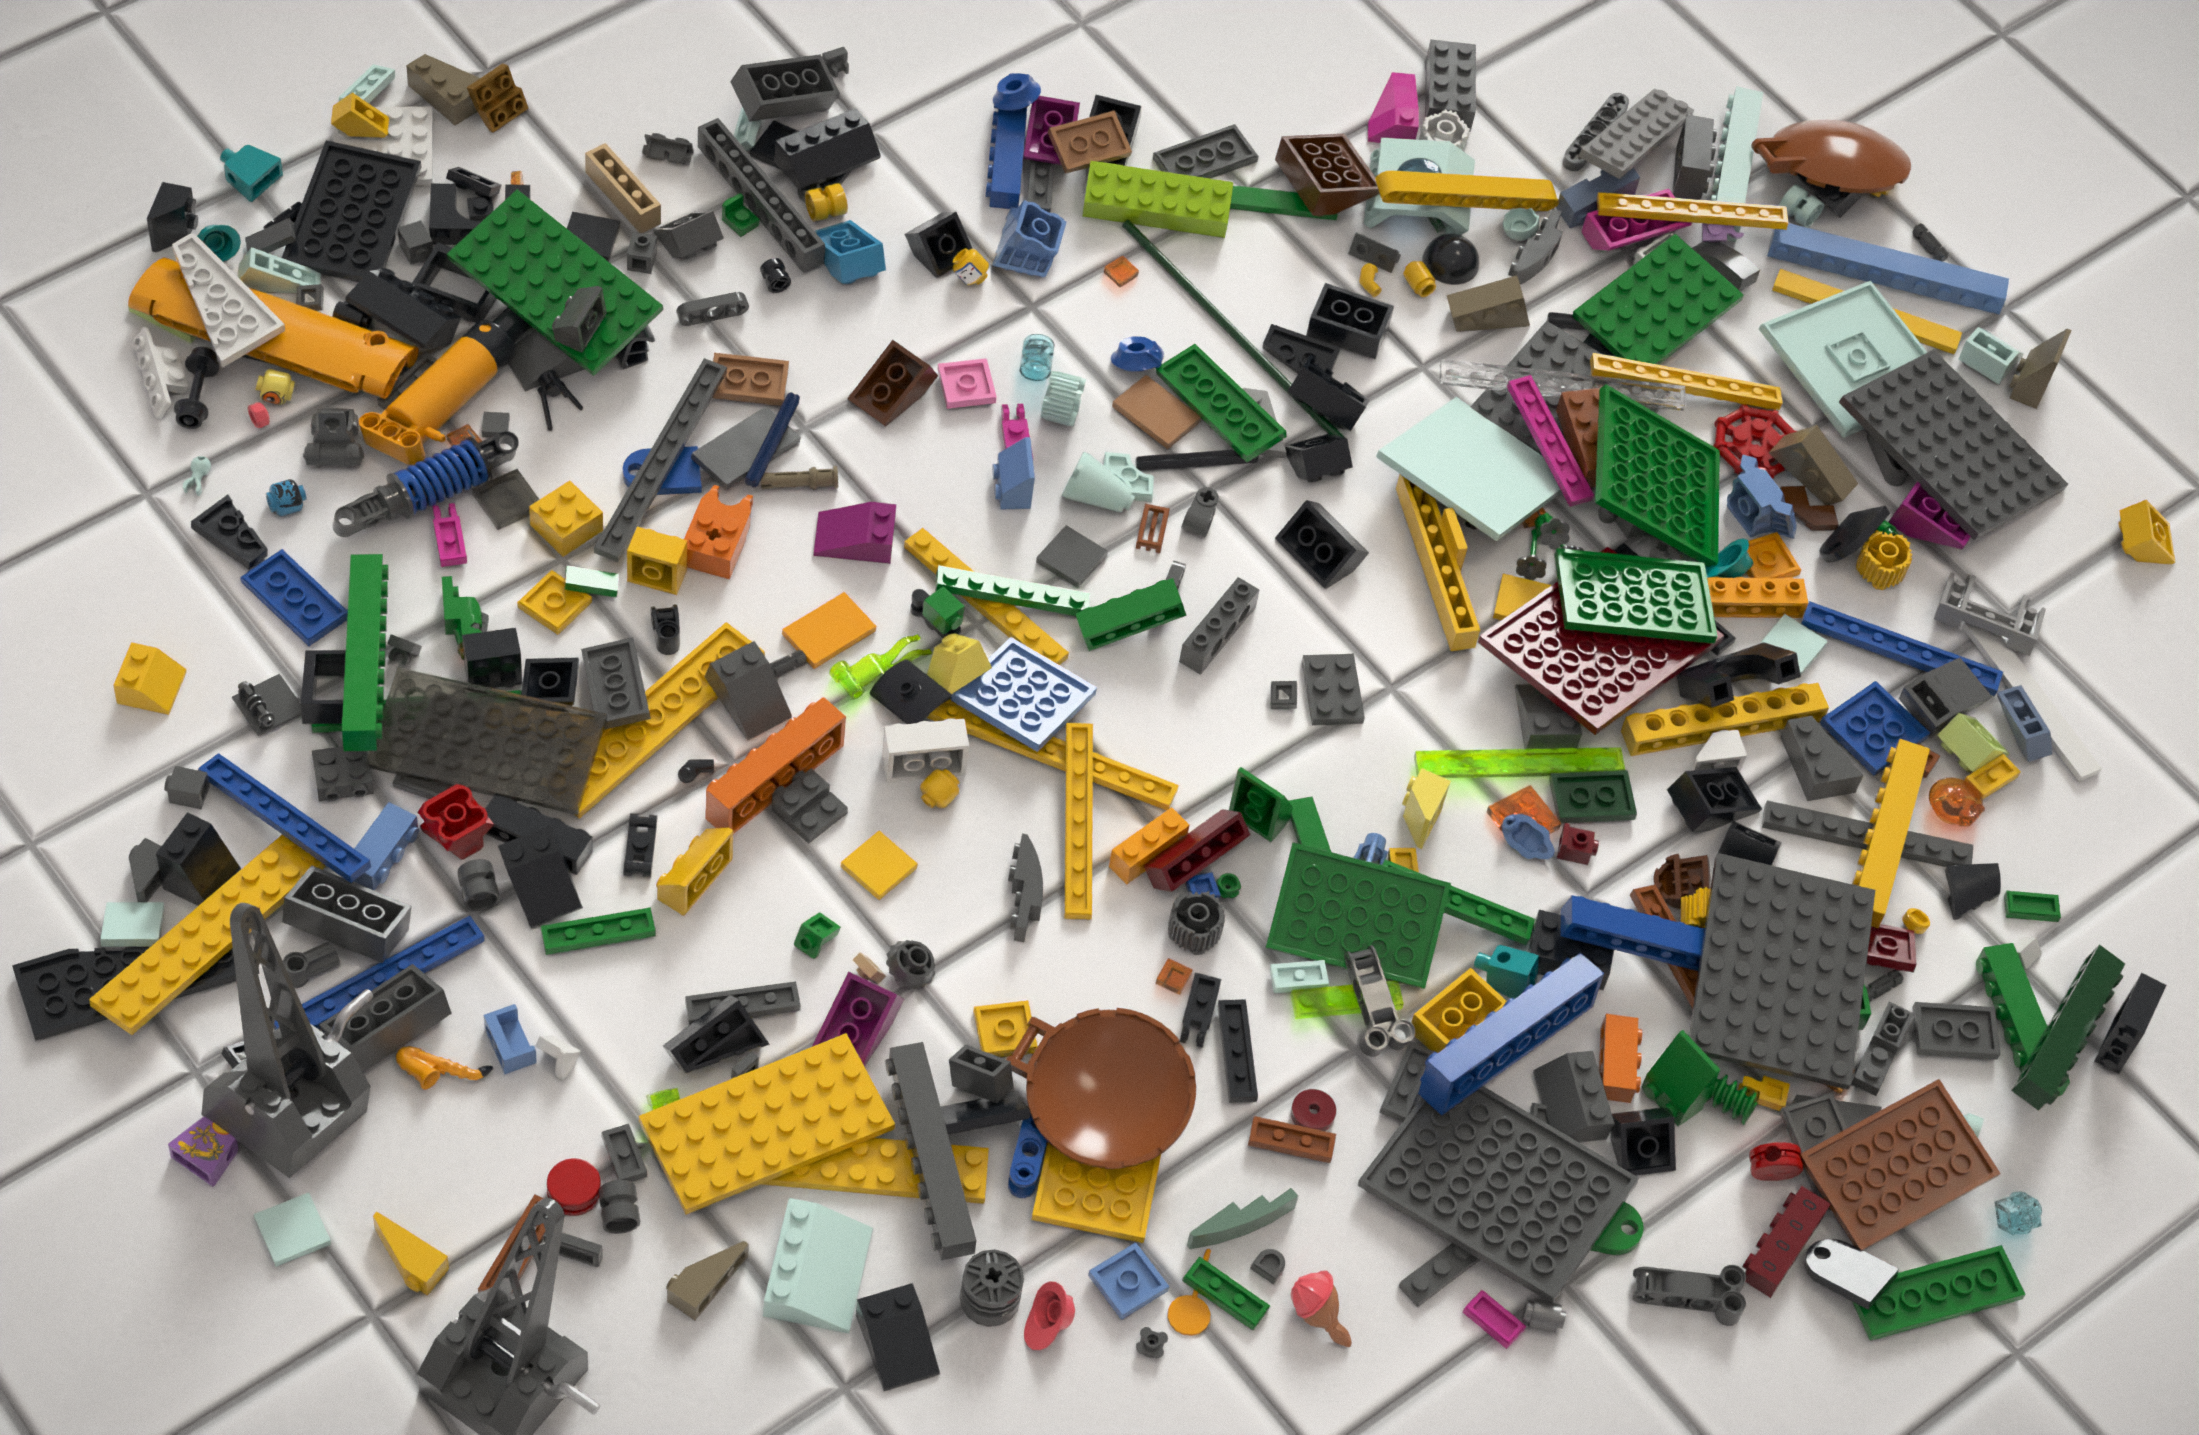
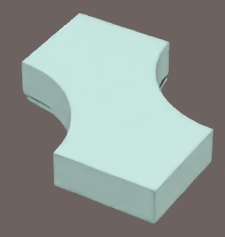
(1124, 469)

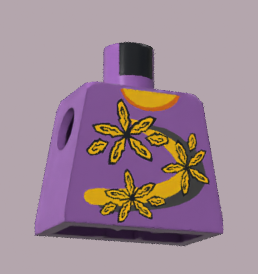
(204, 1150)

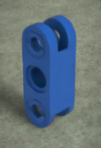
(1025, 1169)

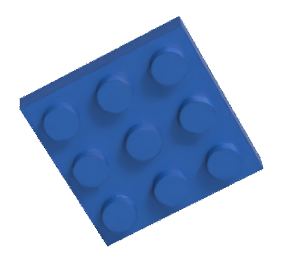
(1872, 725)

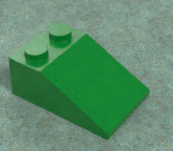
(1261, 805)
(1681, 1079)

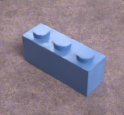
(386, 843)

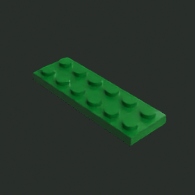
(1221, 402)
(1943, 1292)

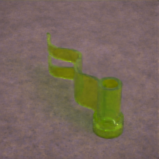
(871, 666)

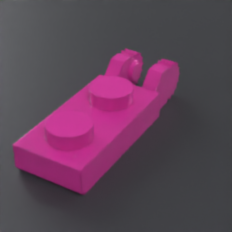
(1014, 429)
(449, 537)

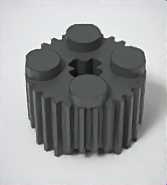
(1196, 922)

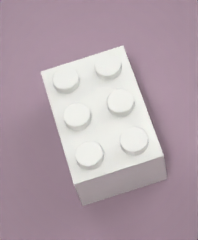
(921, 747)

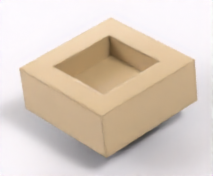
(868, 969)

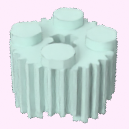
(1063, 398)

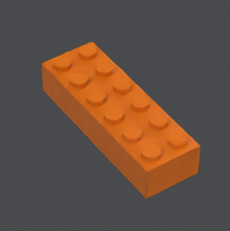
(797, 747)

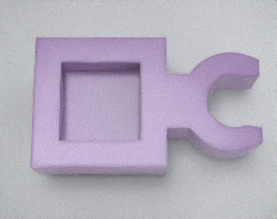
(1718, 233)

